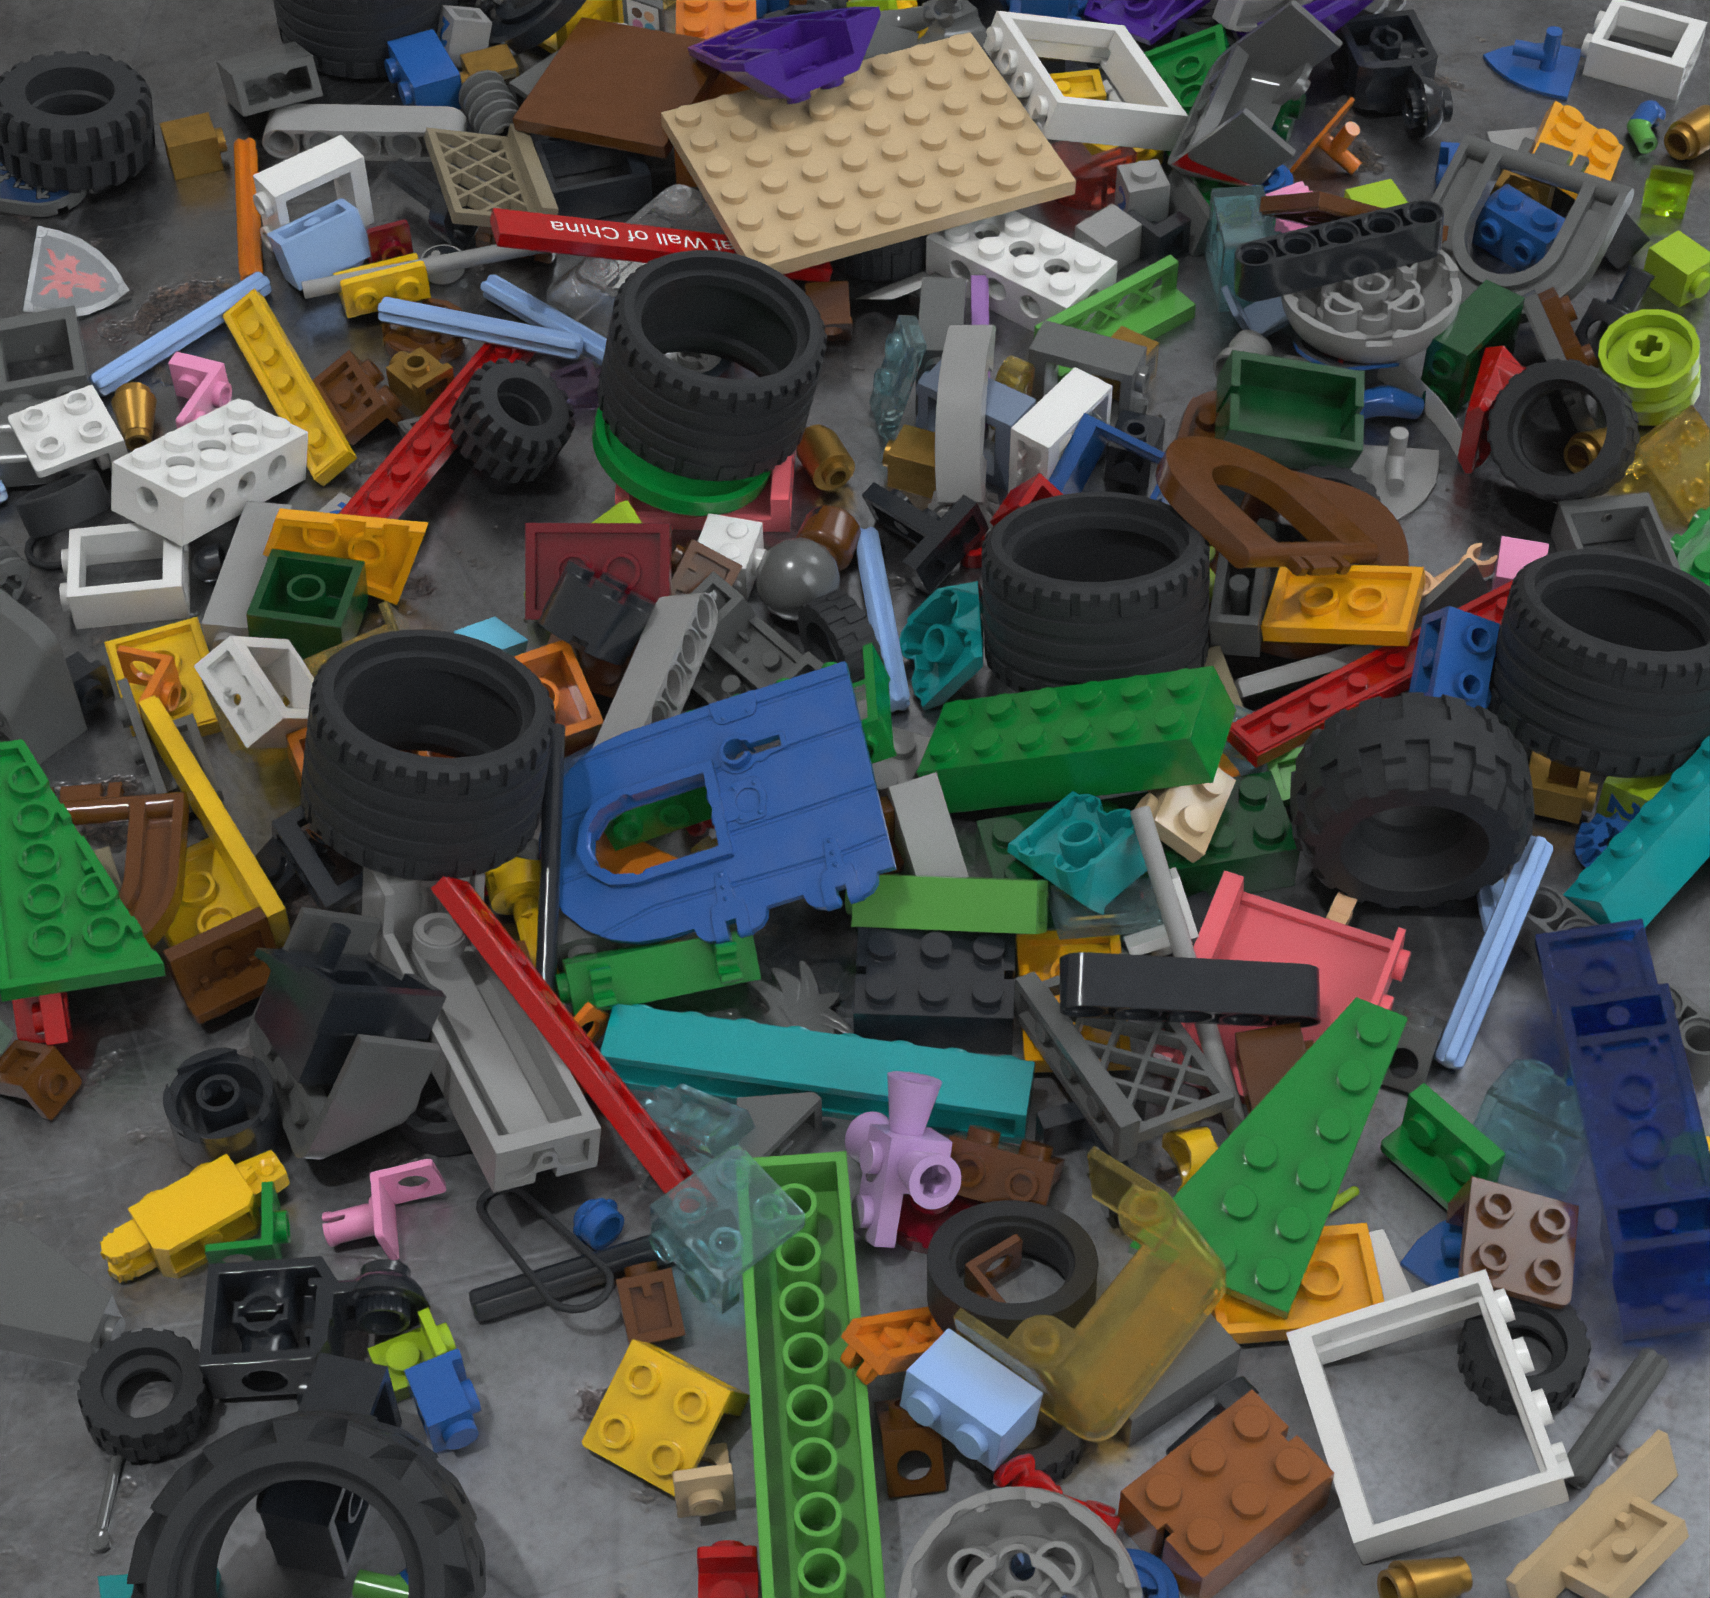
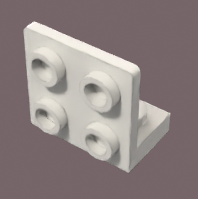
(68, 432)

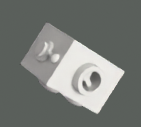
(739, 541)

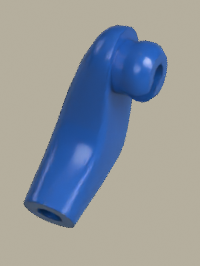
(1392, 402)

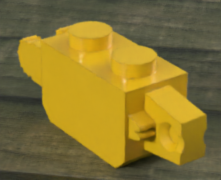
(203, 1208)

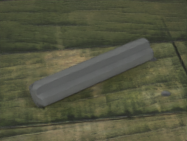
(1615, 1416)

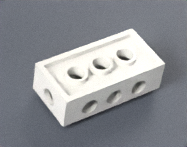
(1027, 266)
(208, 471)

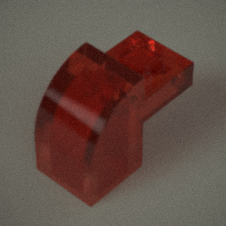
(1093, 173)

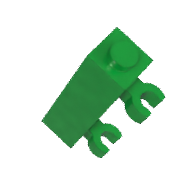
(656, 971)

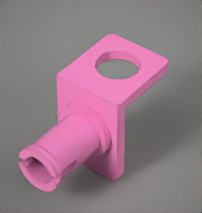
(379, 1214)

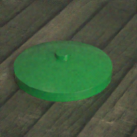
(666, 489)

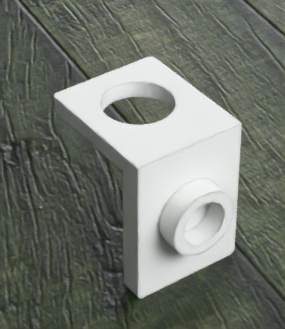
(1156, 939)

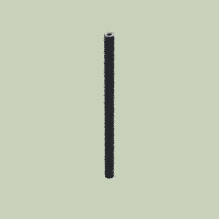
(550, 861)

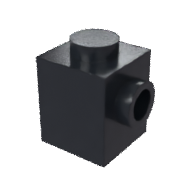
(1125, 465)

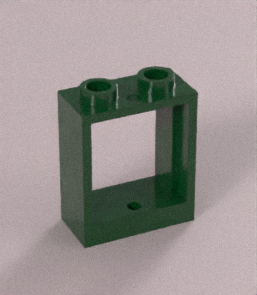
(1454, 357)

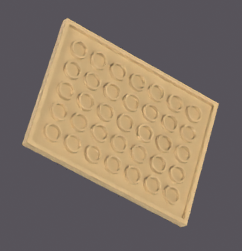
(878, 161)

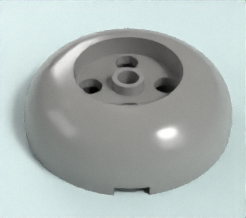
(1378, 314)
(974, 1542)

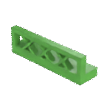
(1144, 311)

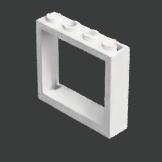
(1146, 120)
(1399, 1320)

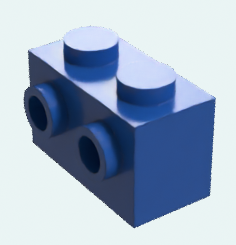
(423, 71)
(1516, 228)
(1455, 656)

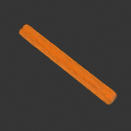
(248, 218)

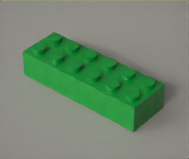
(1081, 740)

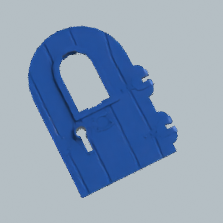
(783, 818)

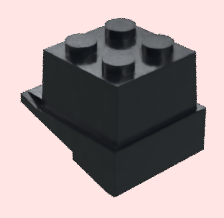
(327, 998)

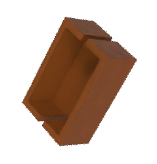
(1225, 1497)

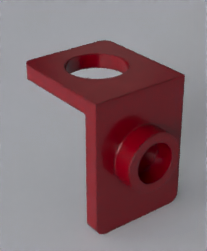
(389, 241)

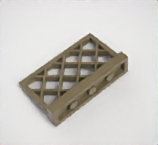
(514, 157)

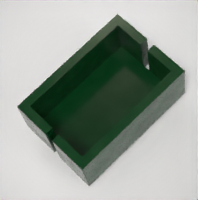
(1291, 410)

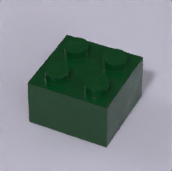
(308, 601)

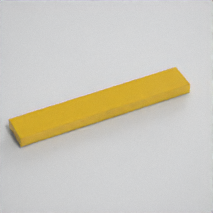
(288, 385)
(214, 816)

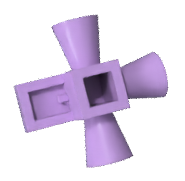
(900, 1158)

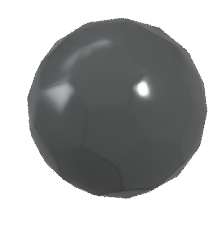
(794, 575)

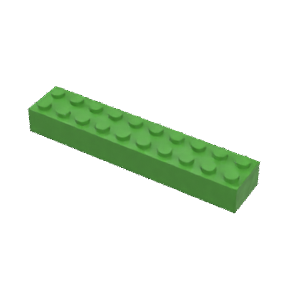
(805, 1404)

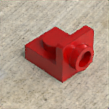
(43, 1019)
(728, 1570)

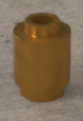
(1689, 135)
(825, 457)

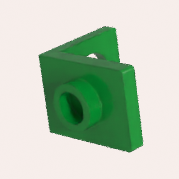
(274, 1232)

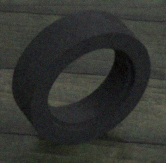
(1044, 1235)

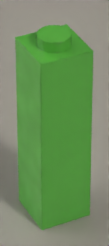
(954, 904)

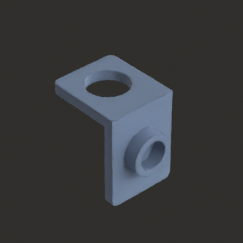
(1261, 316)

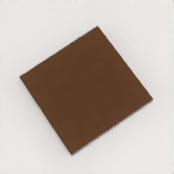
(613, 86)

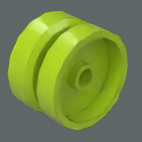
(1654, 362)

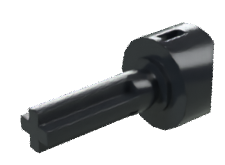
(431, 197)

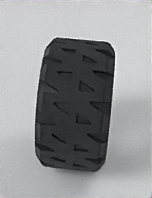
(377, 1461)

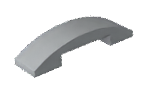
(962, 412)

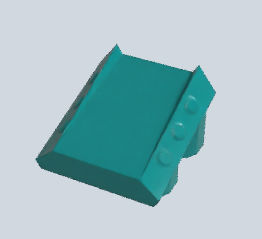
(945, 642)
(1083, 850)

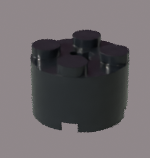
(596, 613)
(222, 1107)

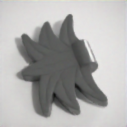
(799, 1002)

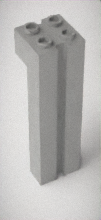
(493, 1063)

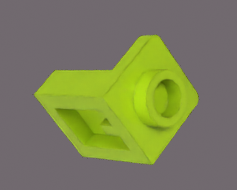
(411, 1350)

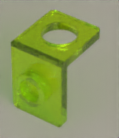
(1667, 191)

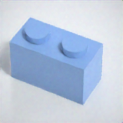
(320, 243)
(970, 1399)

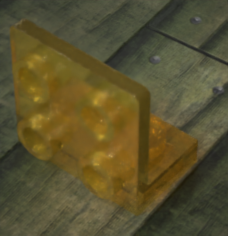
(1677, 462)

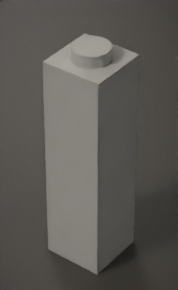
(239, 574)

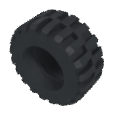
(75, 121)

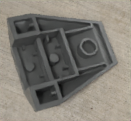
(743, 651)

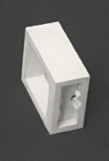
(1638, 67)
(328, 161)
(1047, 428)
(124, 601)
(262, 675)

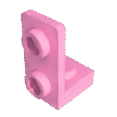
(201, 382)

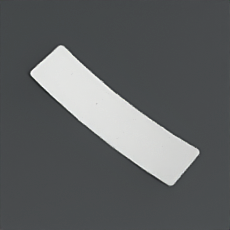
(1433, 406)

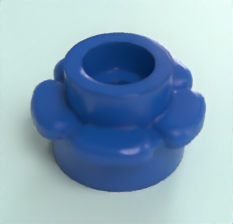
(598, 1223)

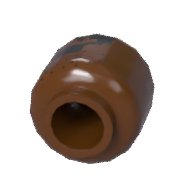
(833, 529)

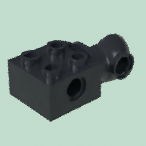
(1392, 68)
(278, 1314)

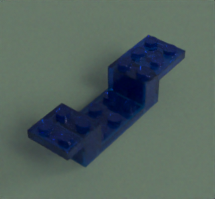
(1638, 1122)

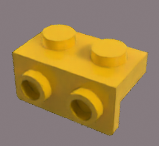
(365, 292)

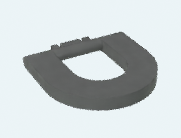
(1581, 238)

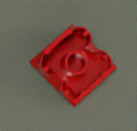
(1493, 375)

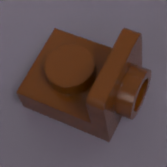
(38, 1075)
(649, 1304)

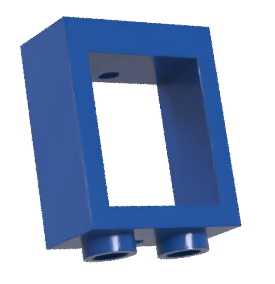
(1085, 450)

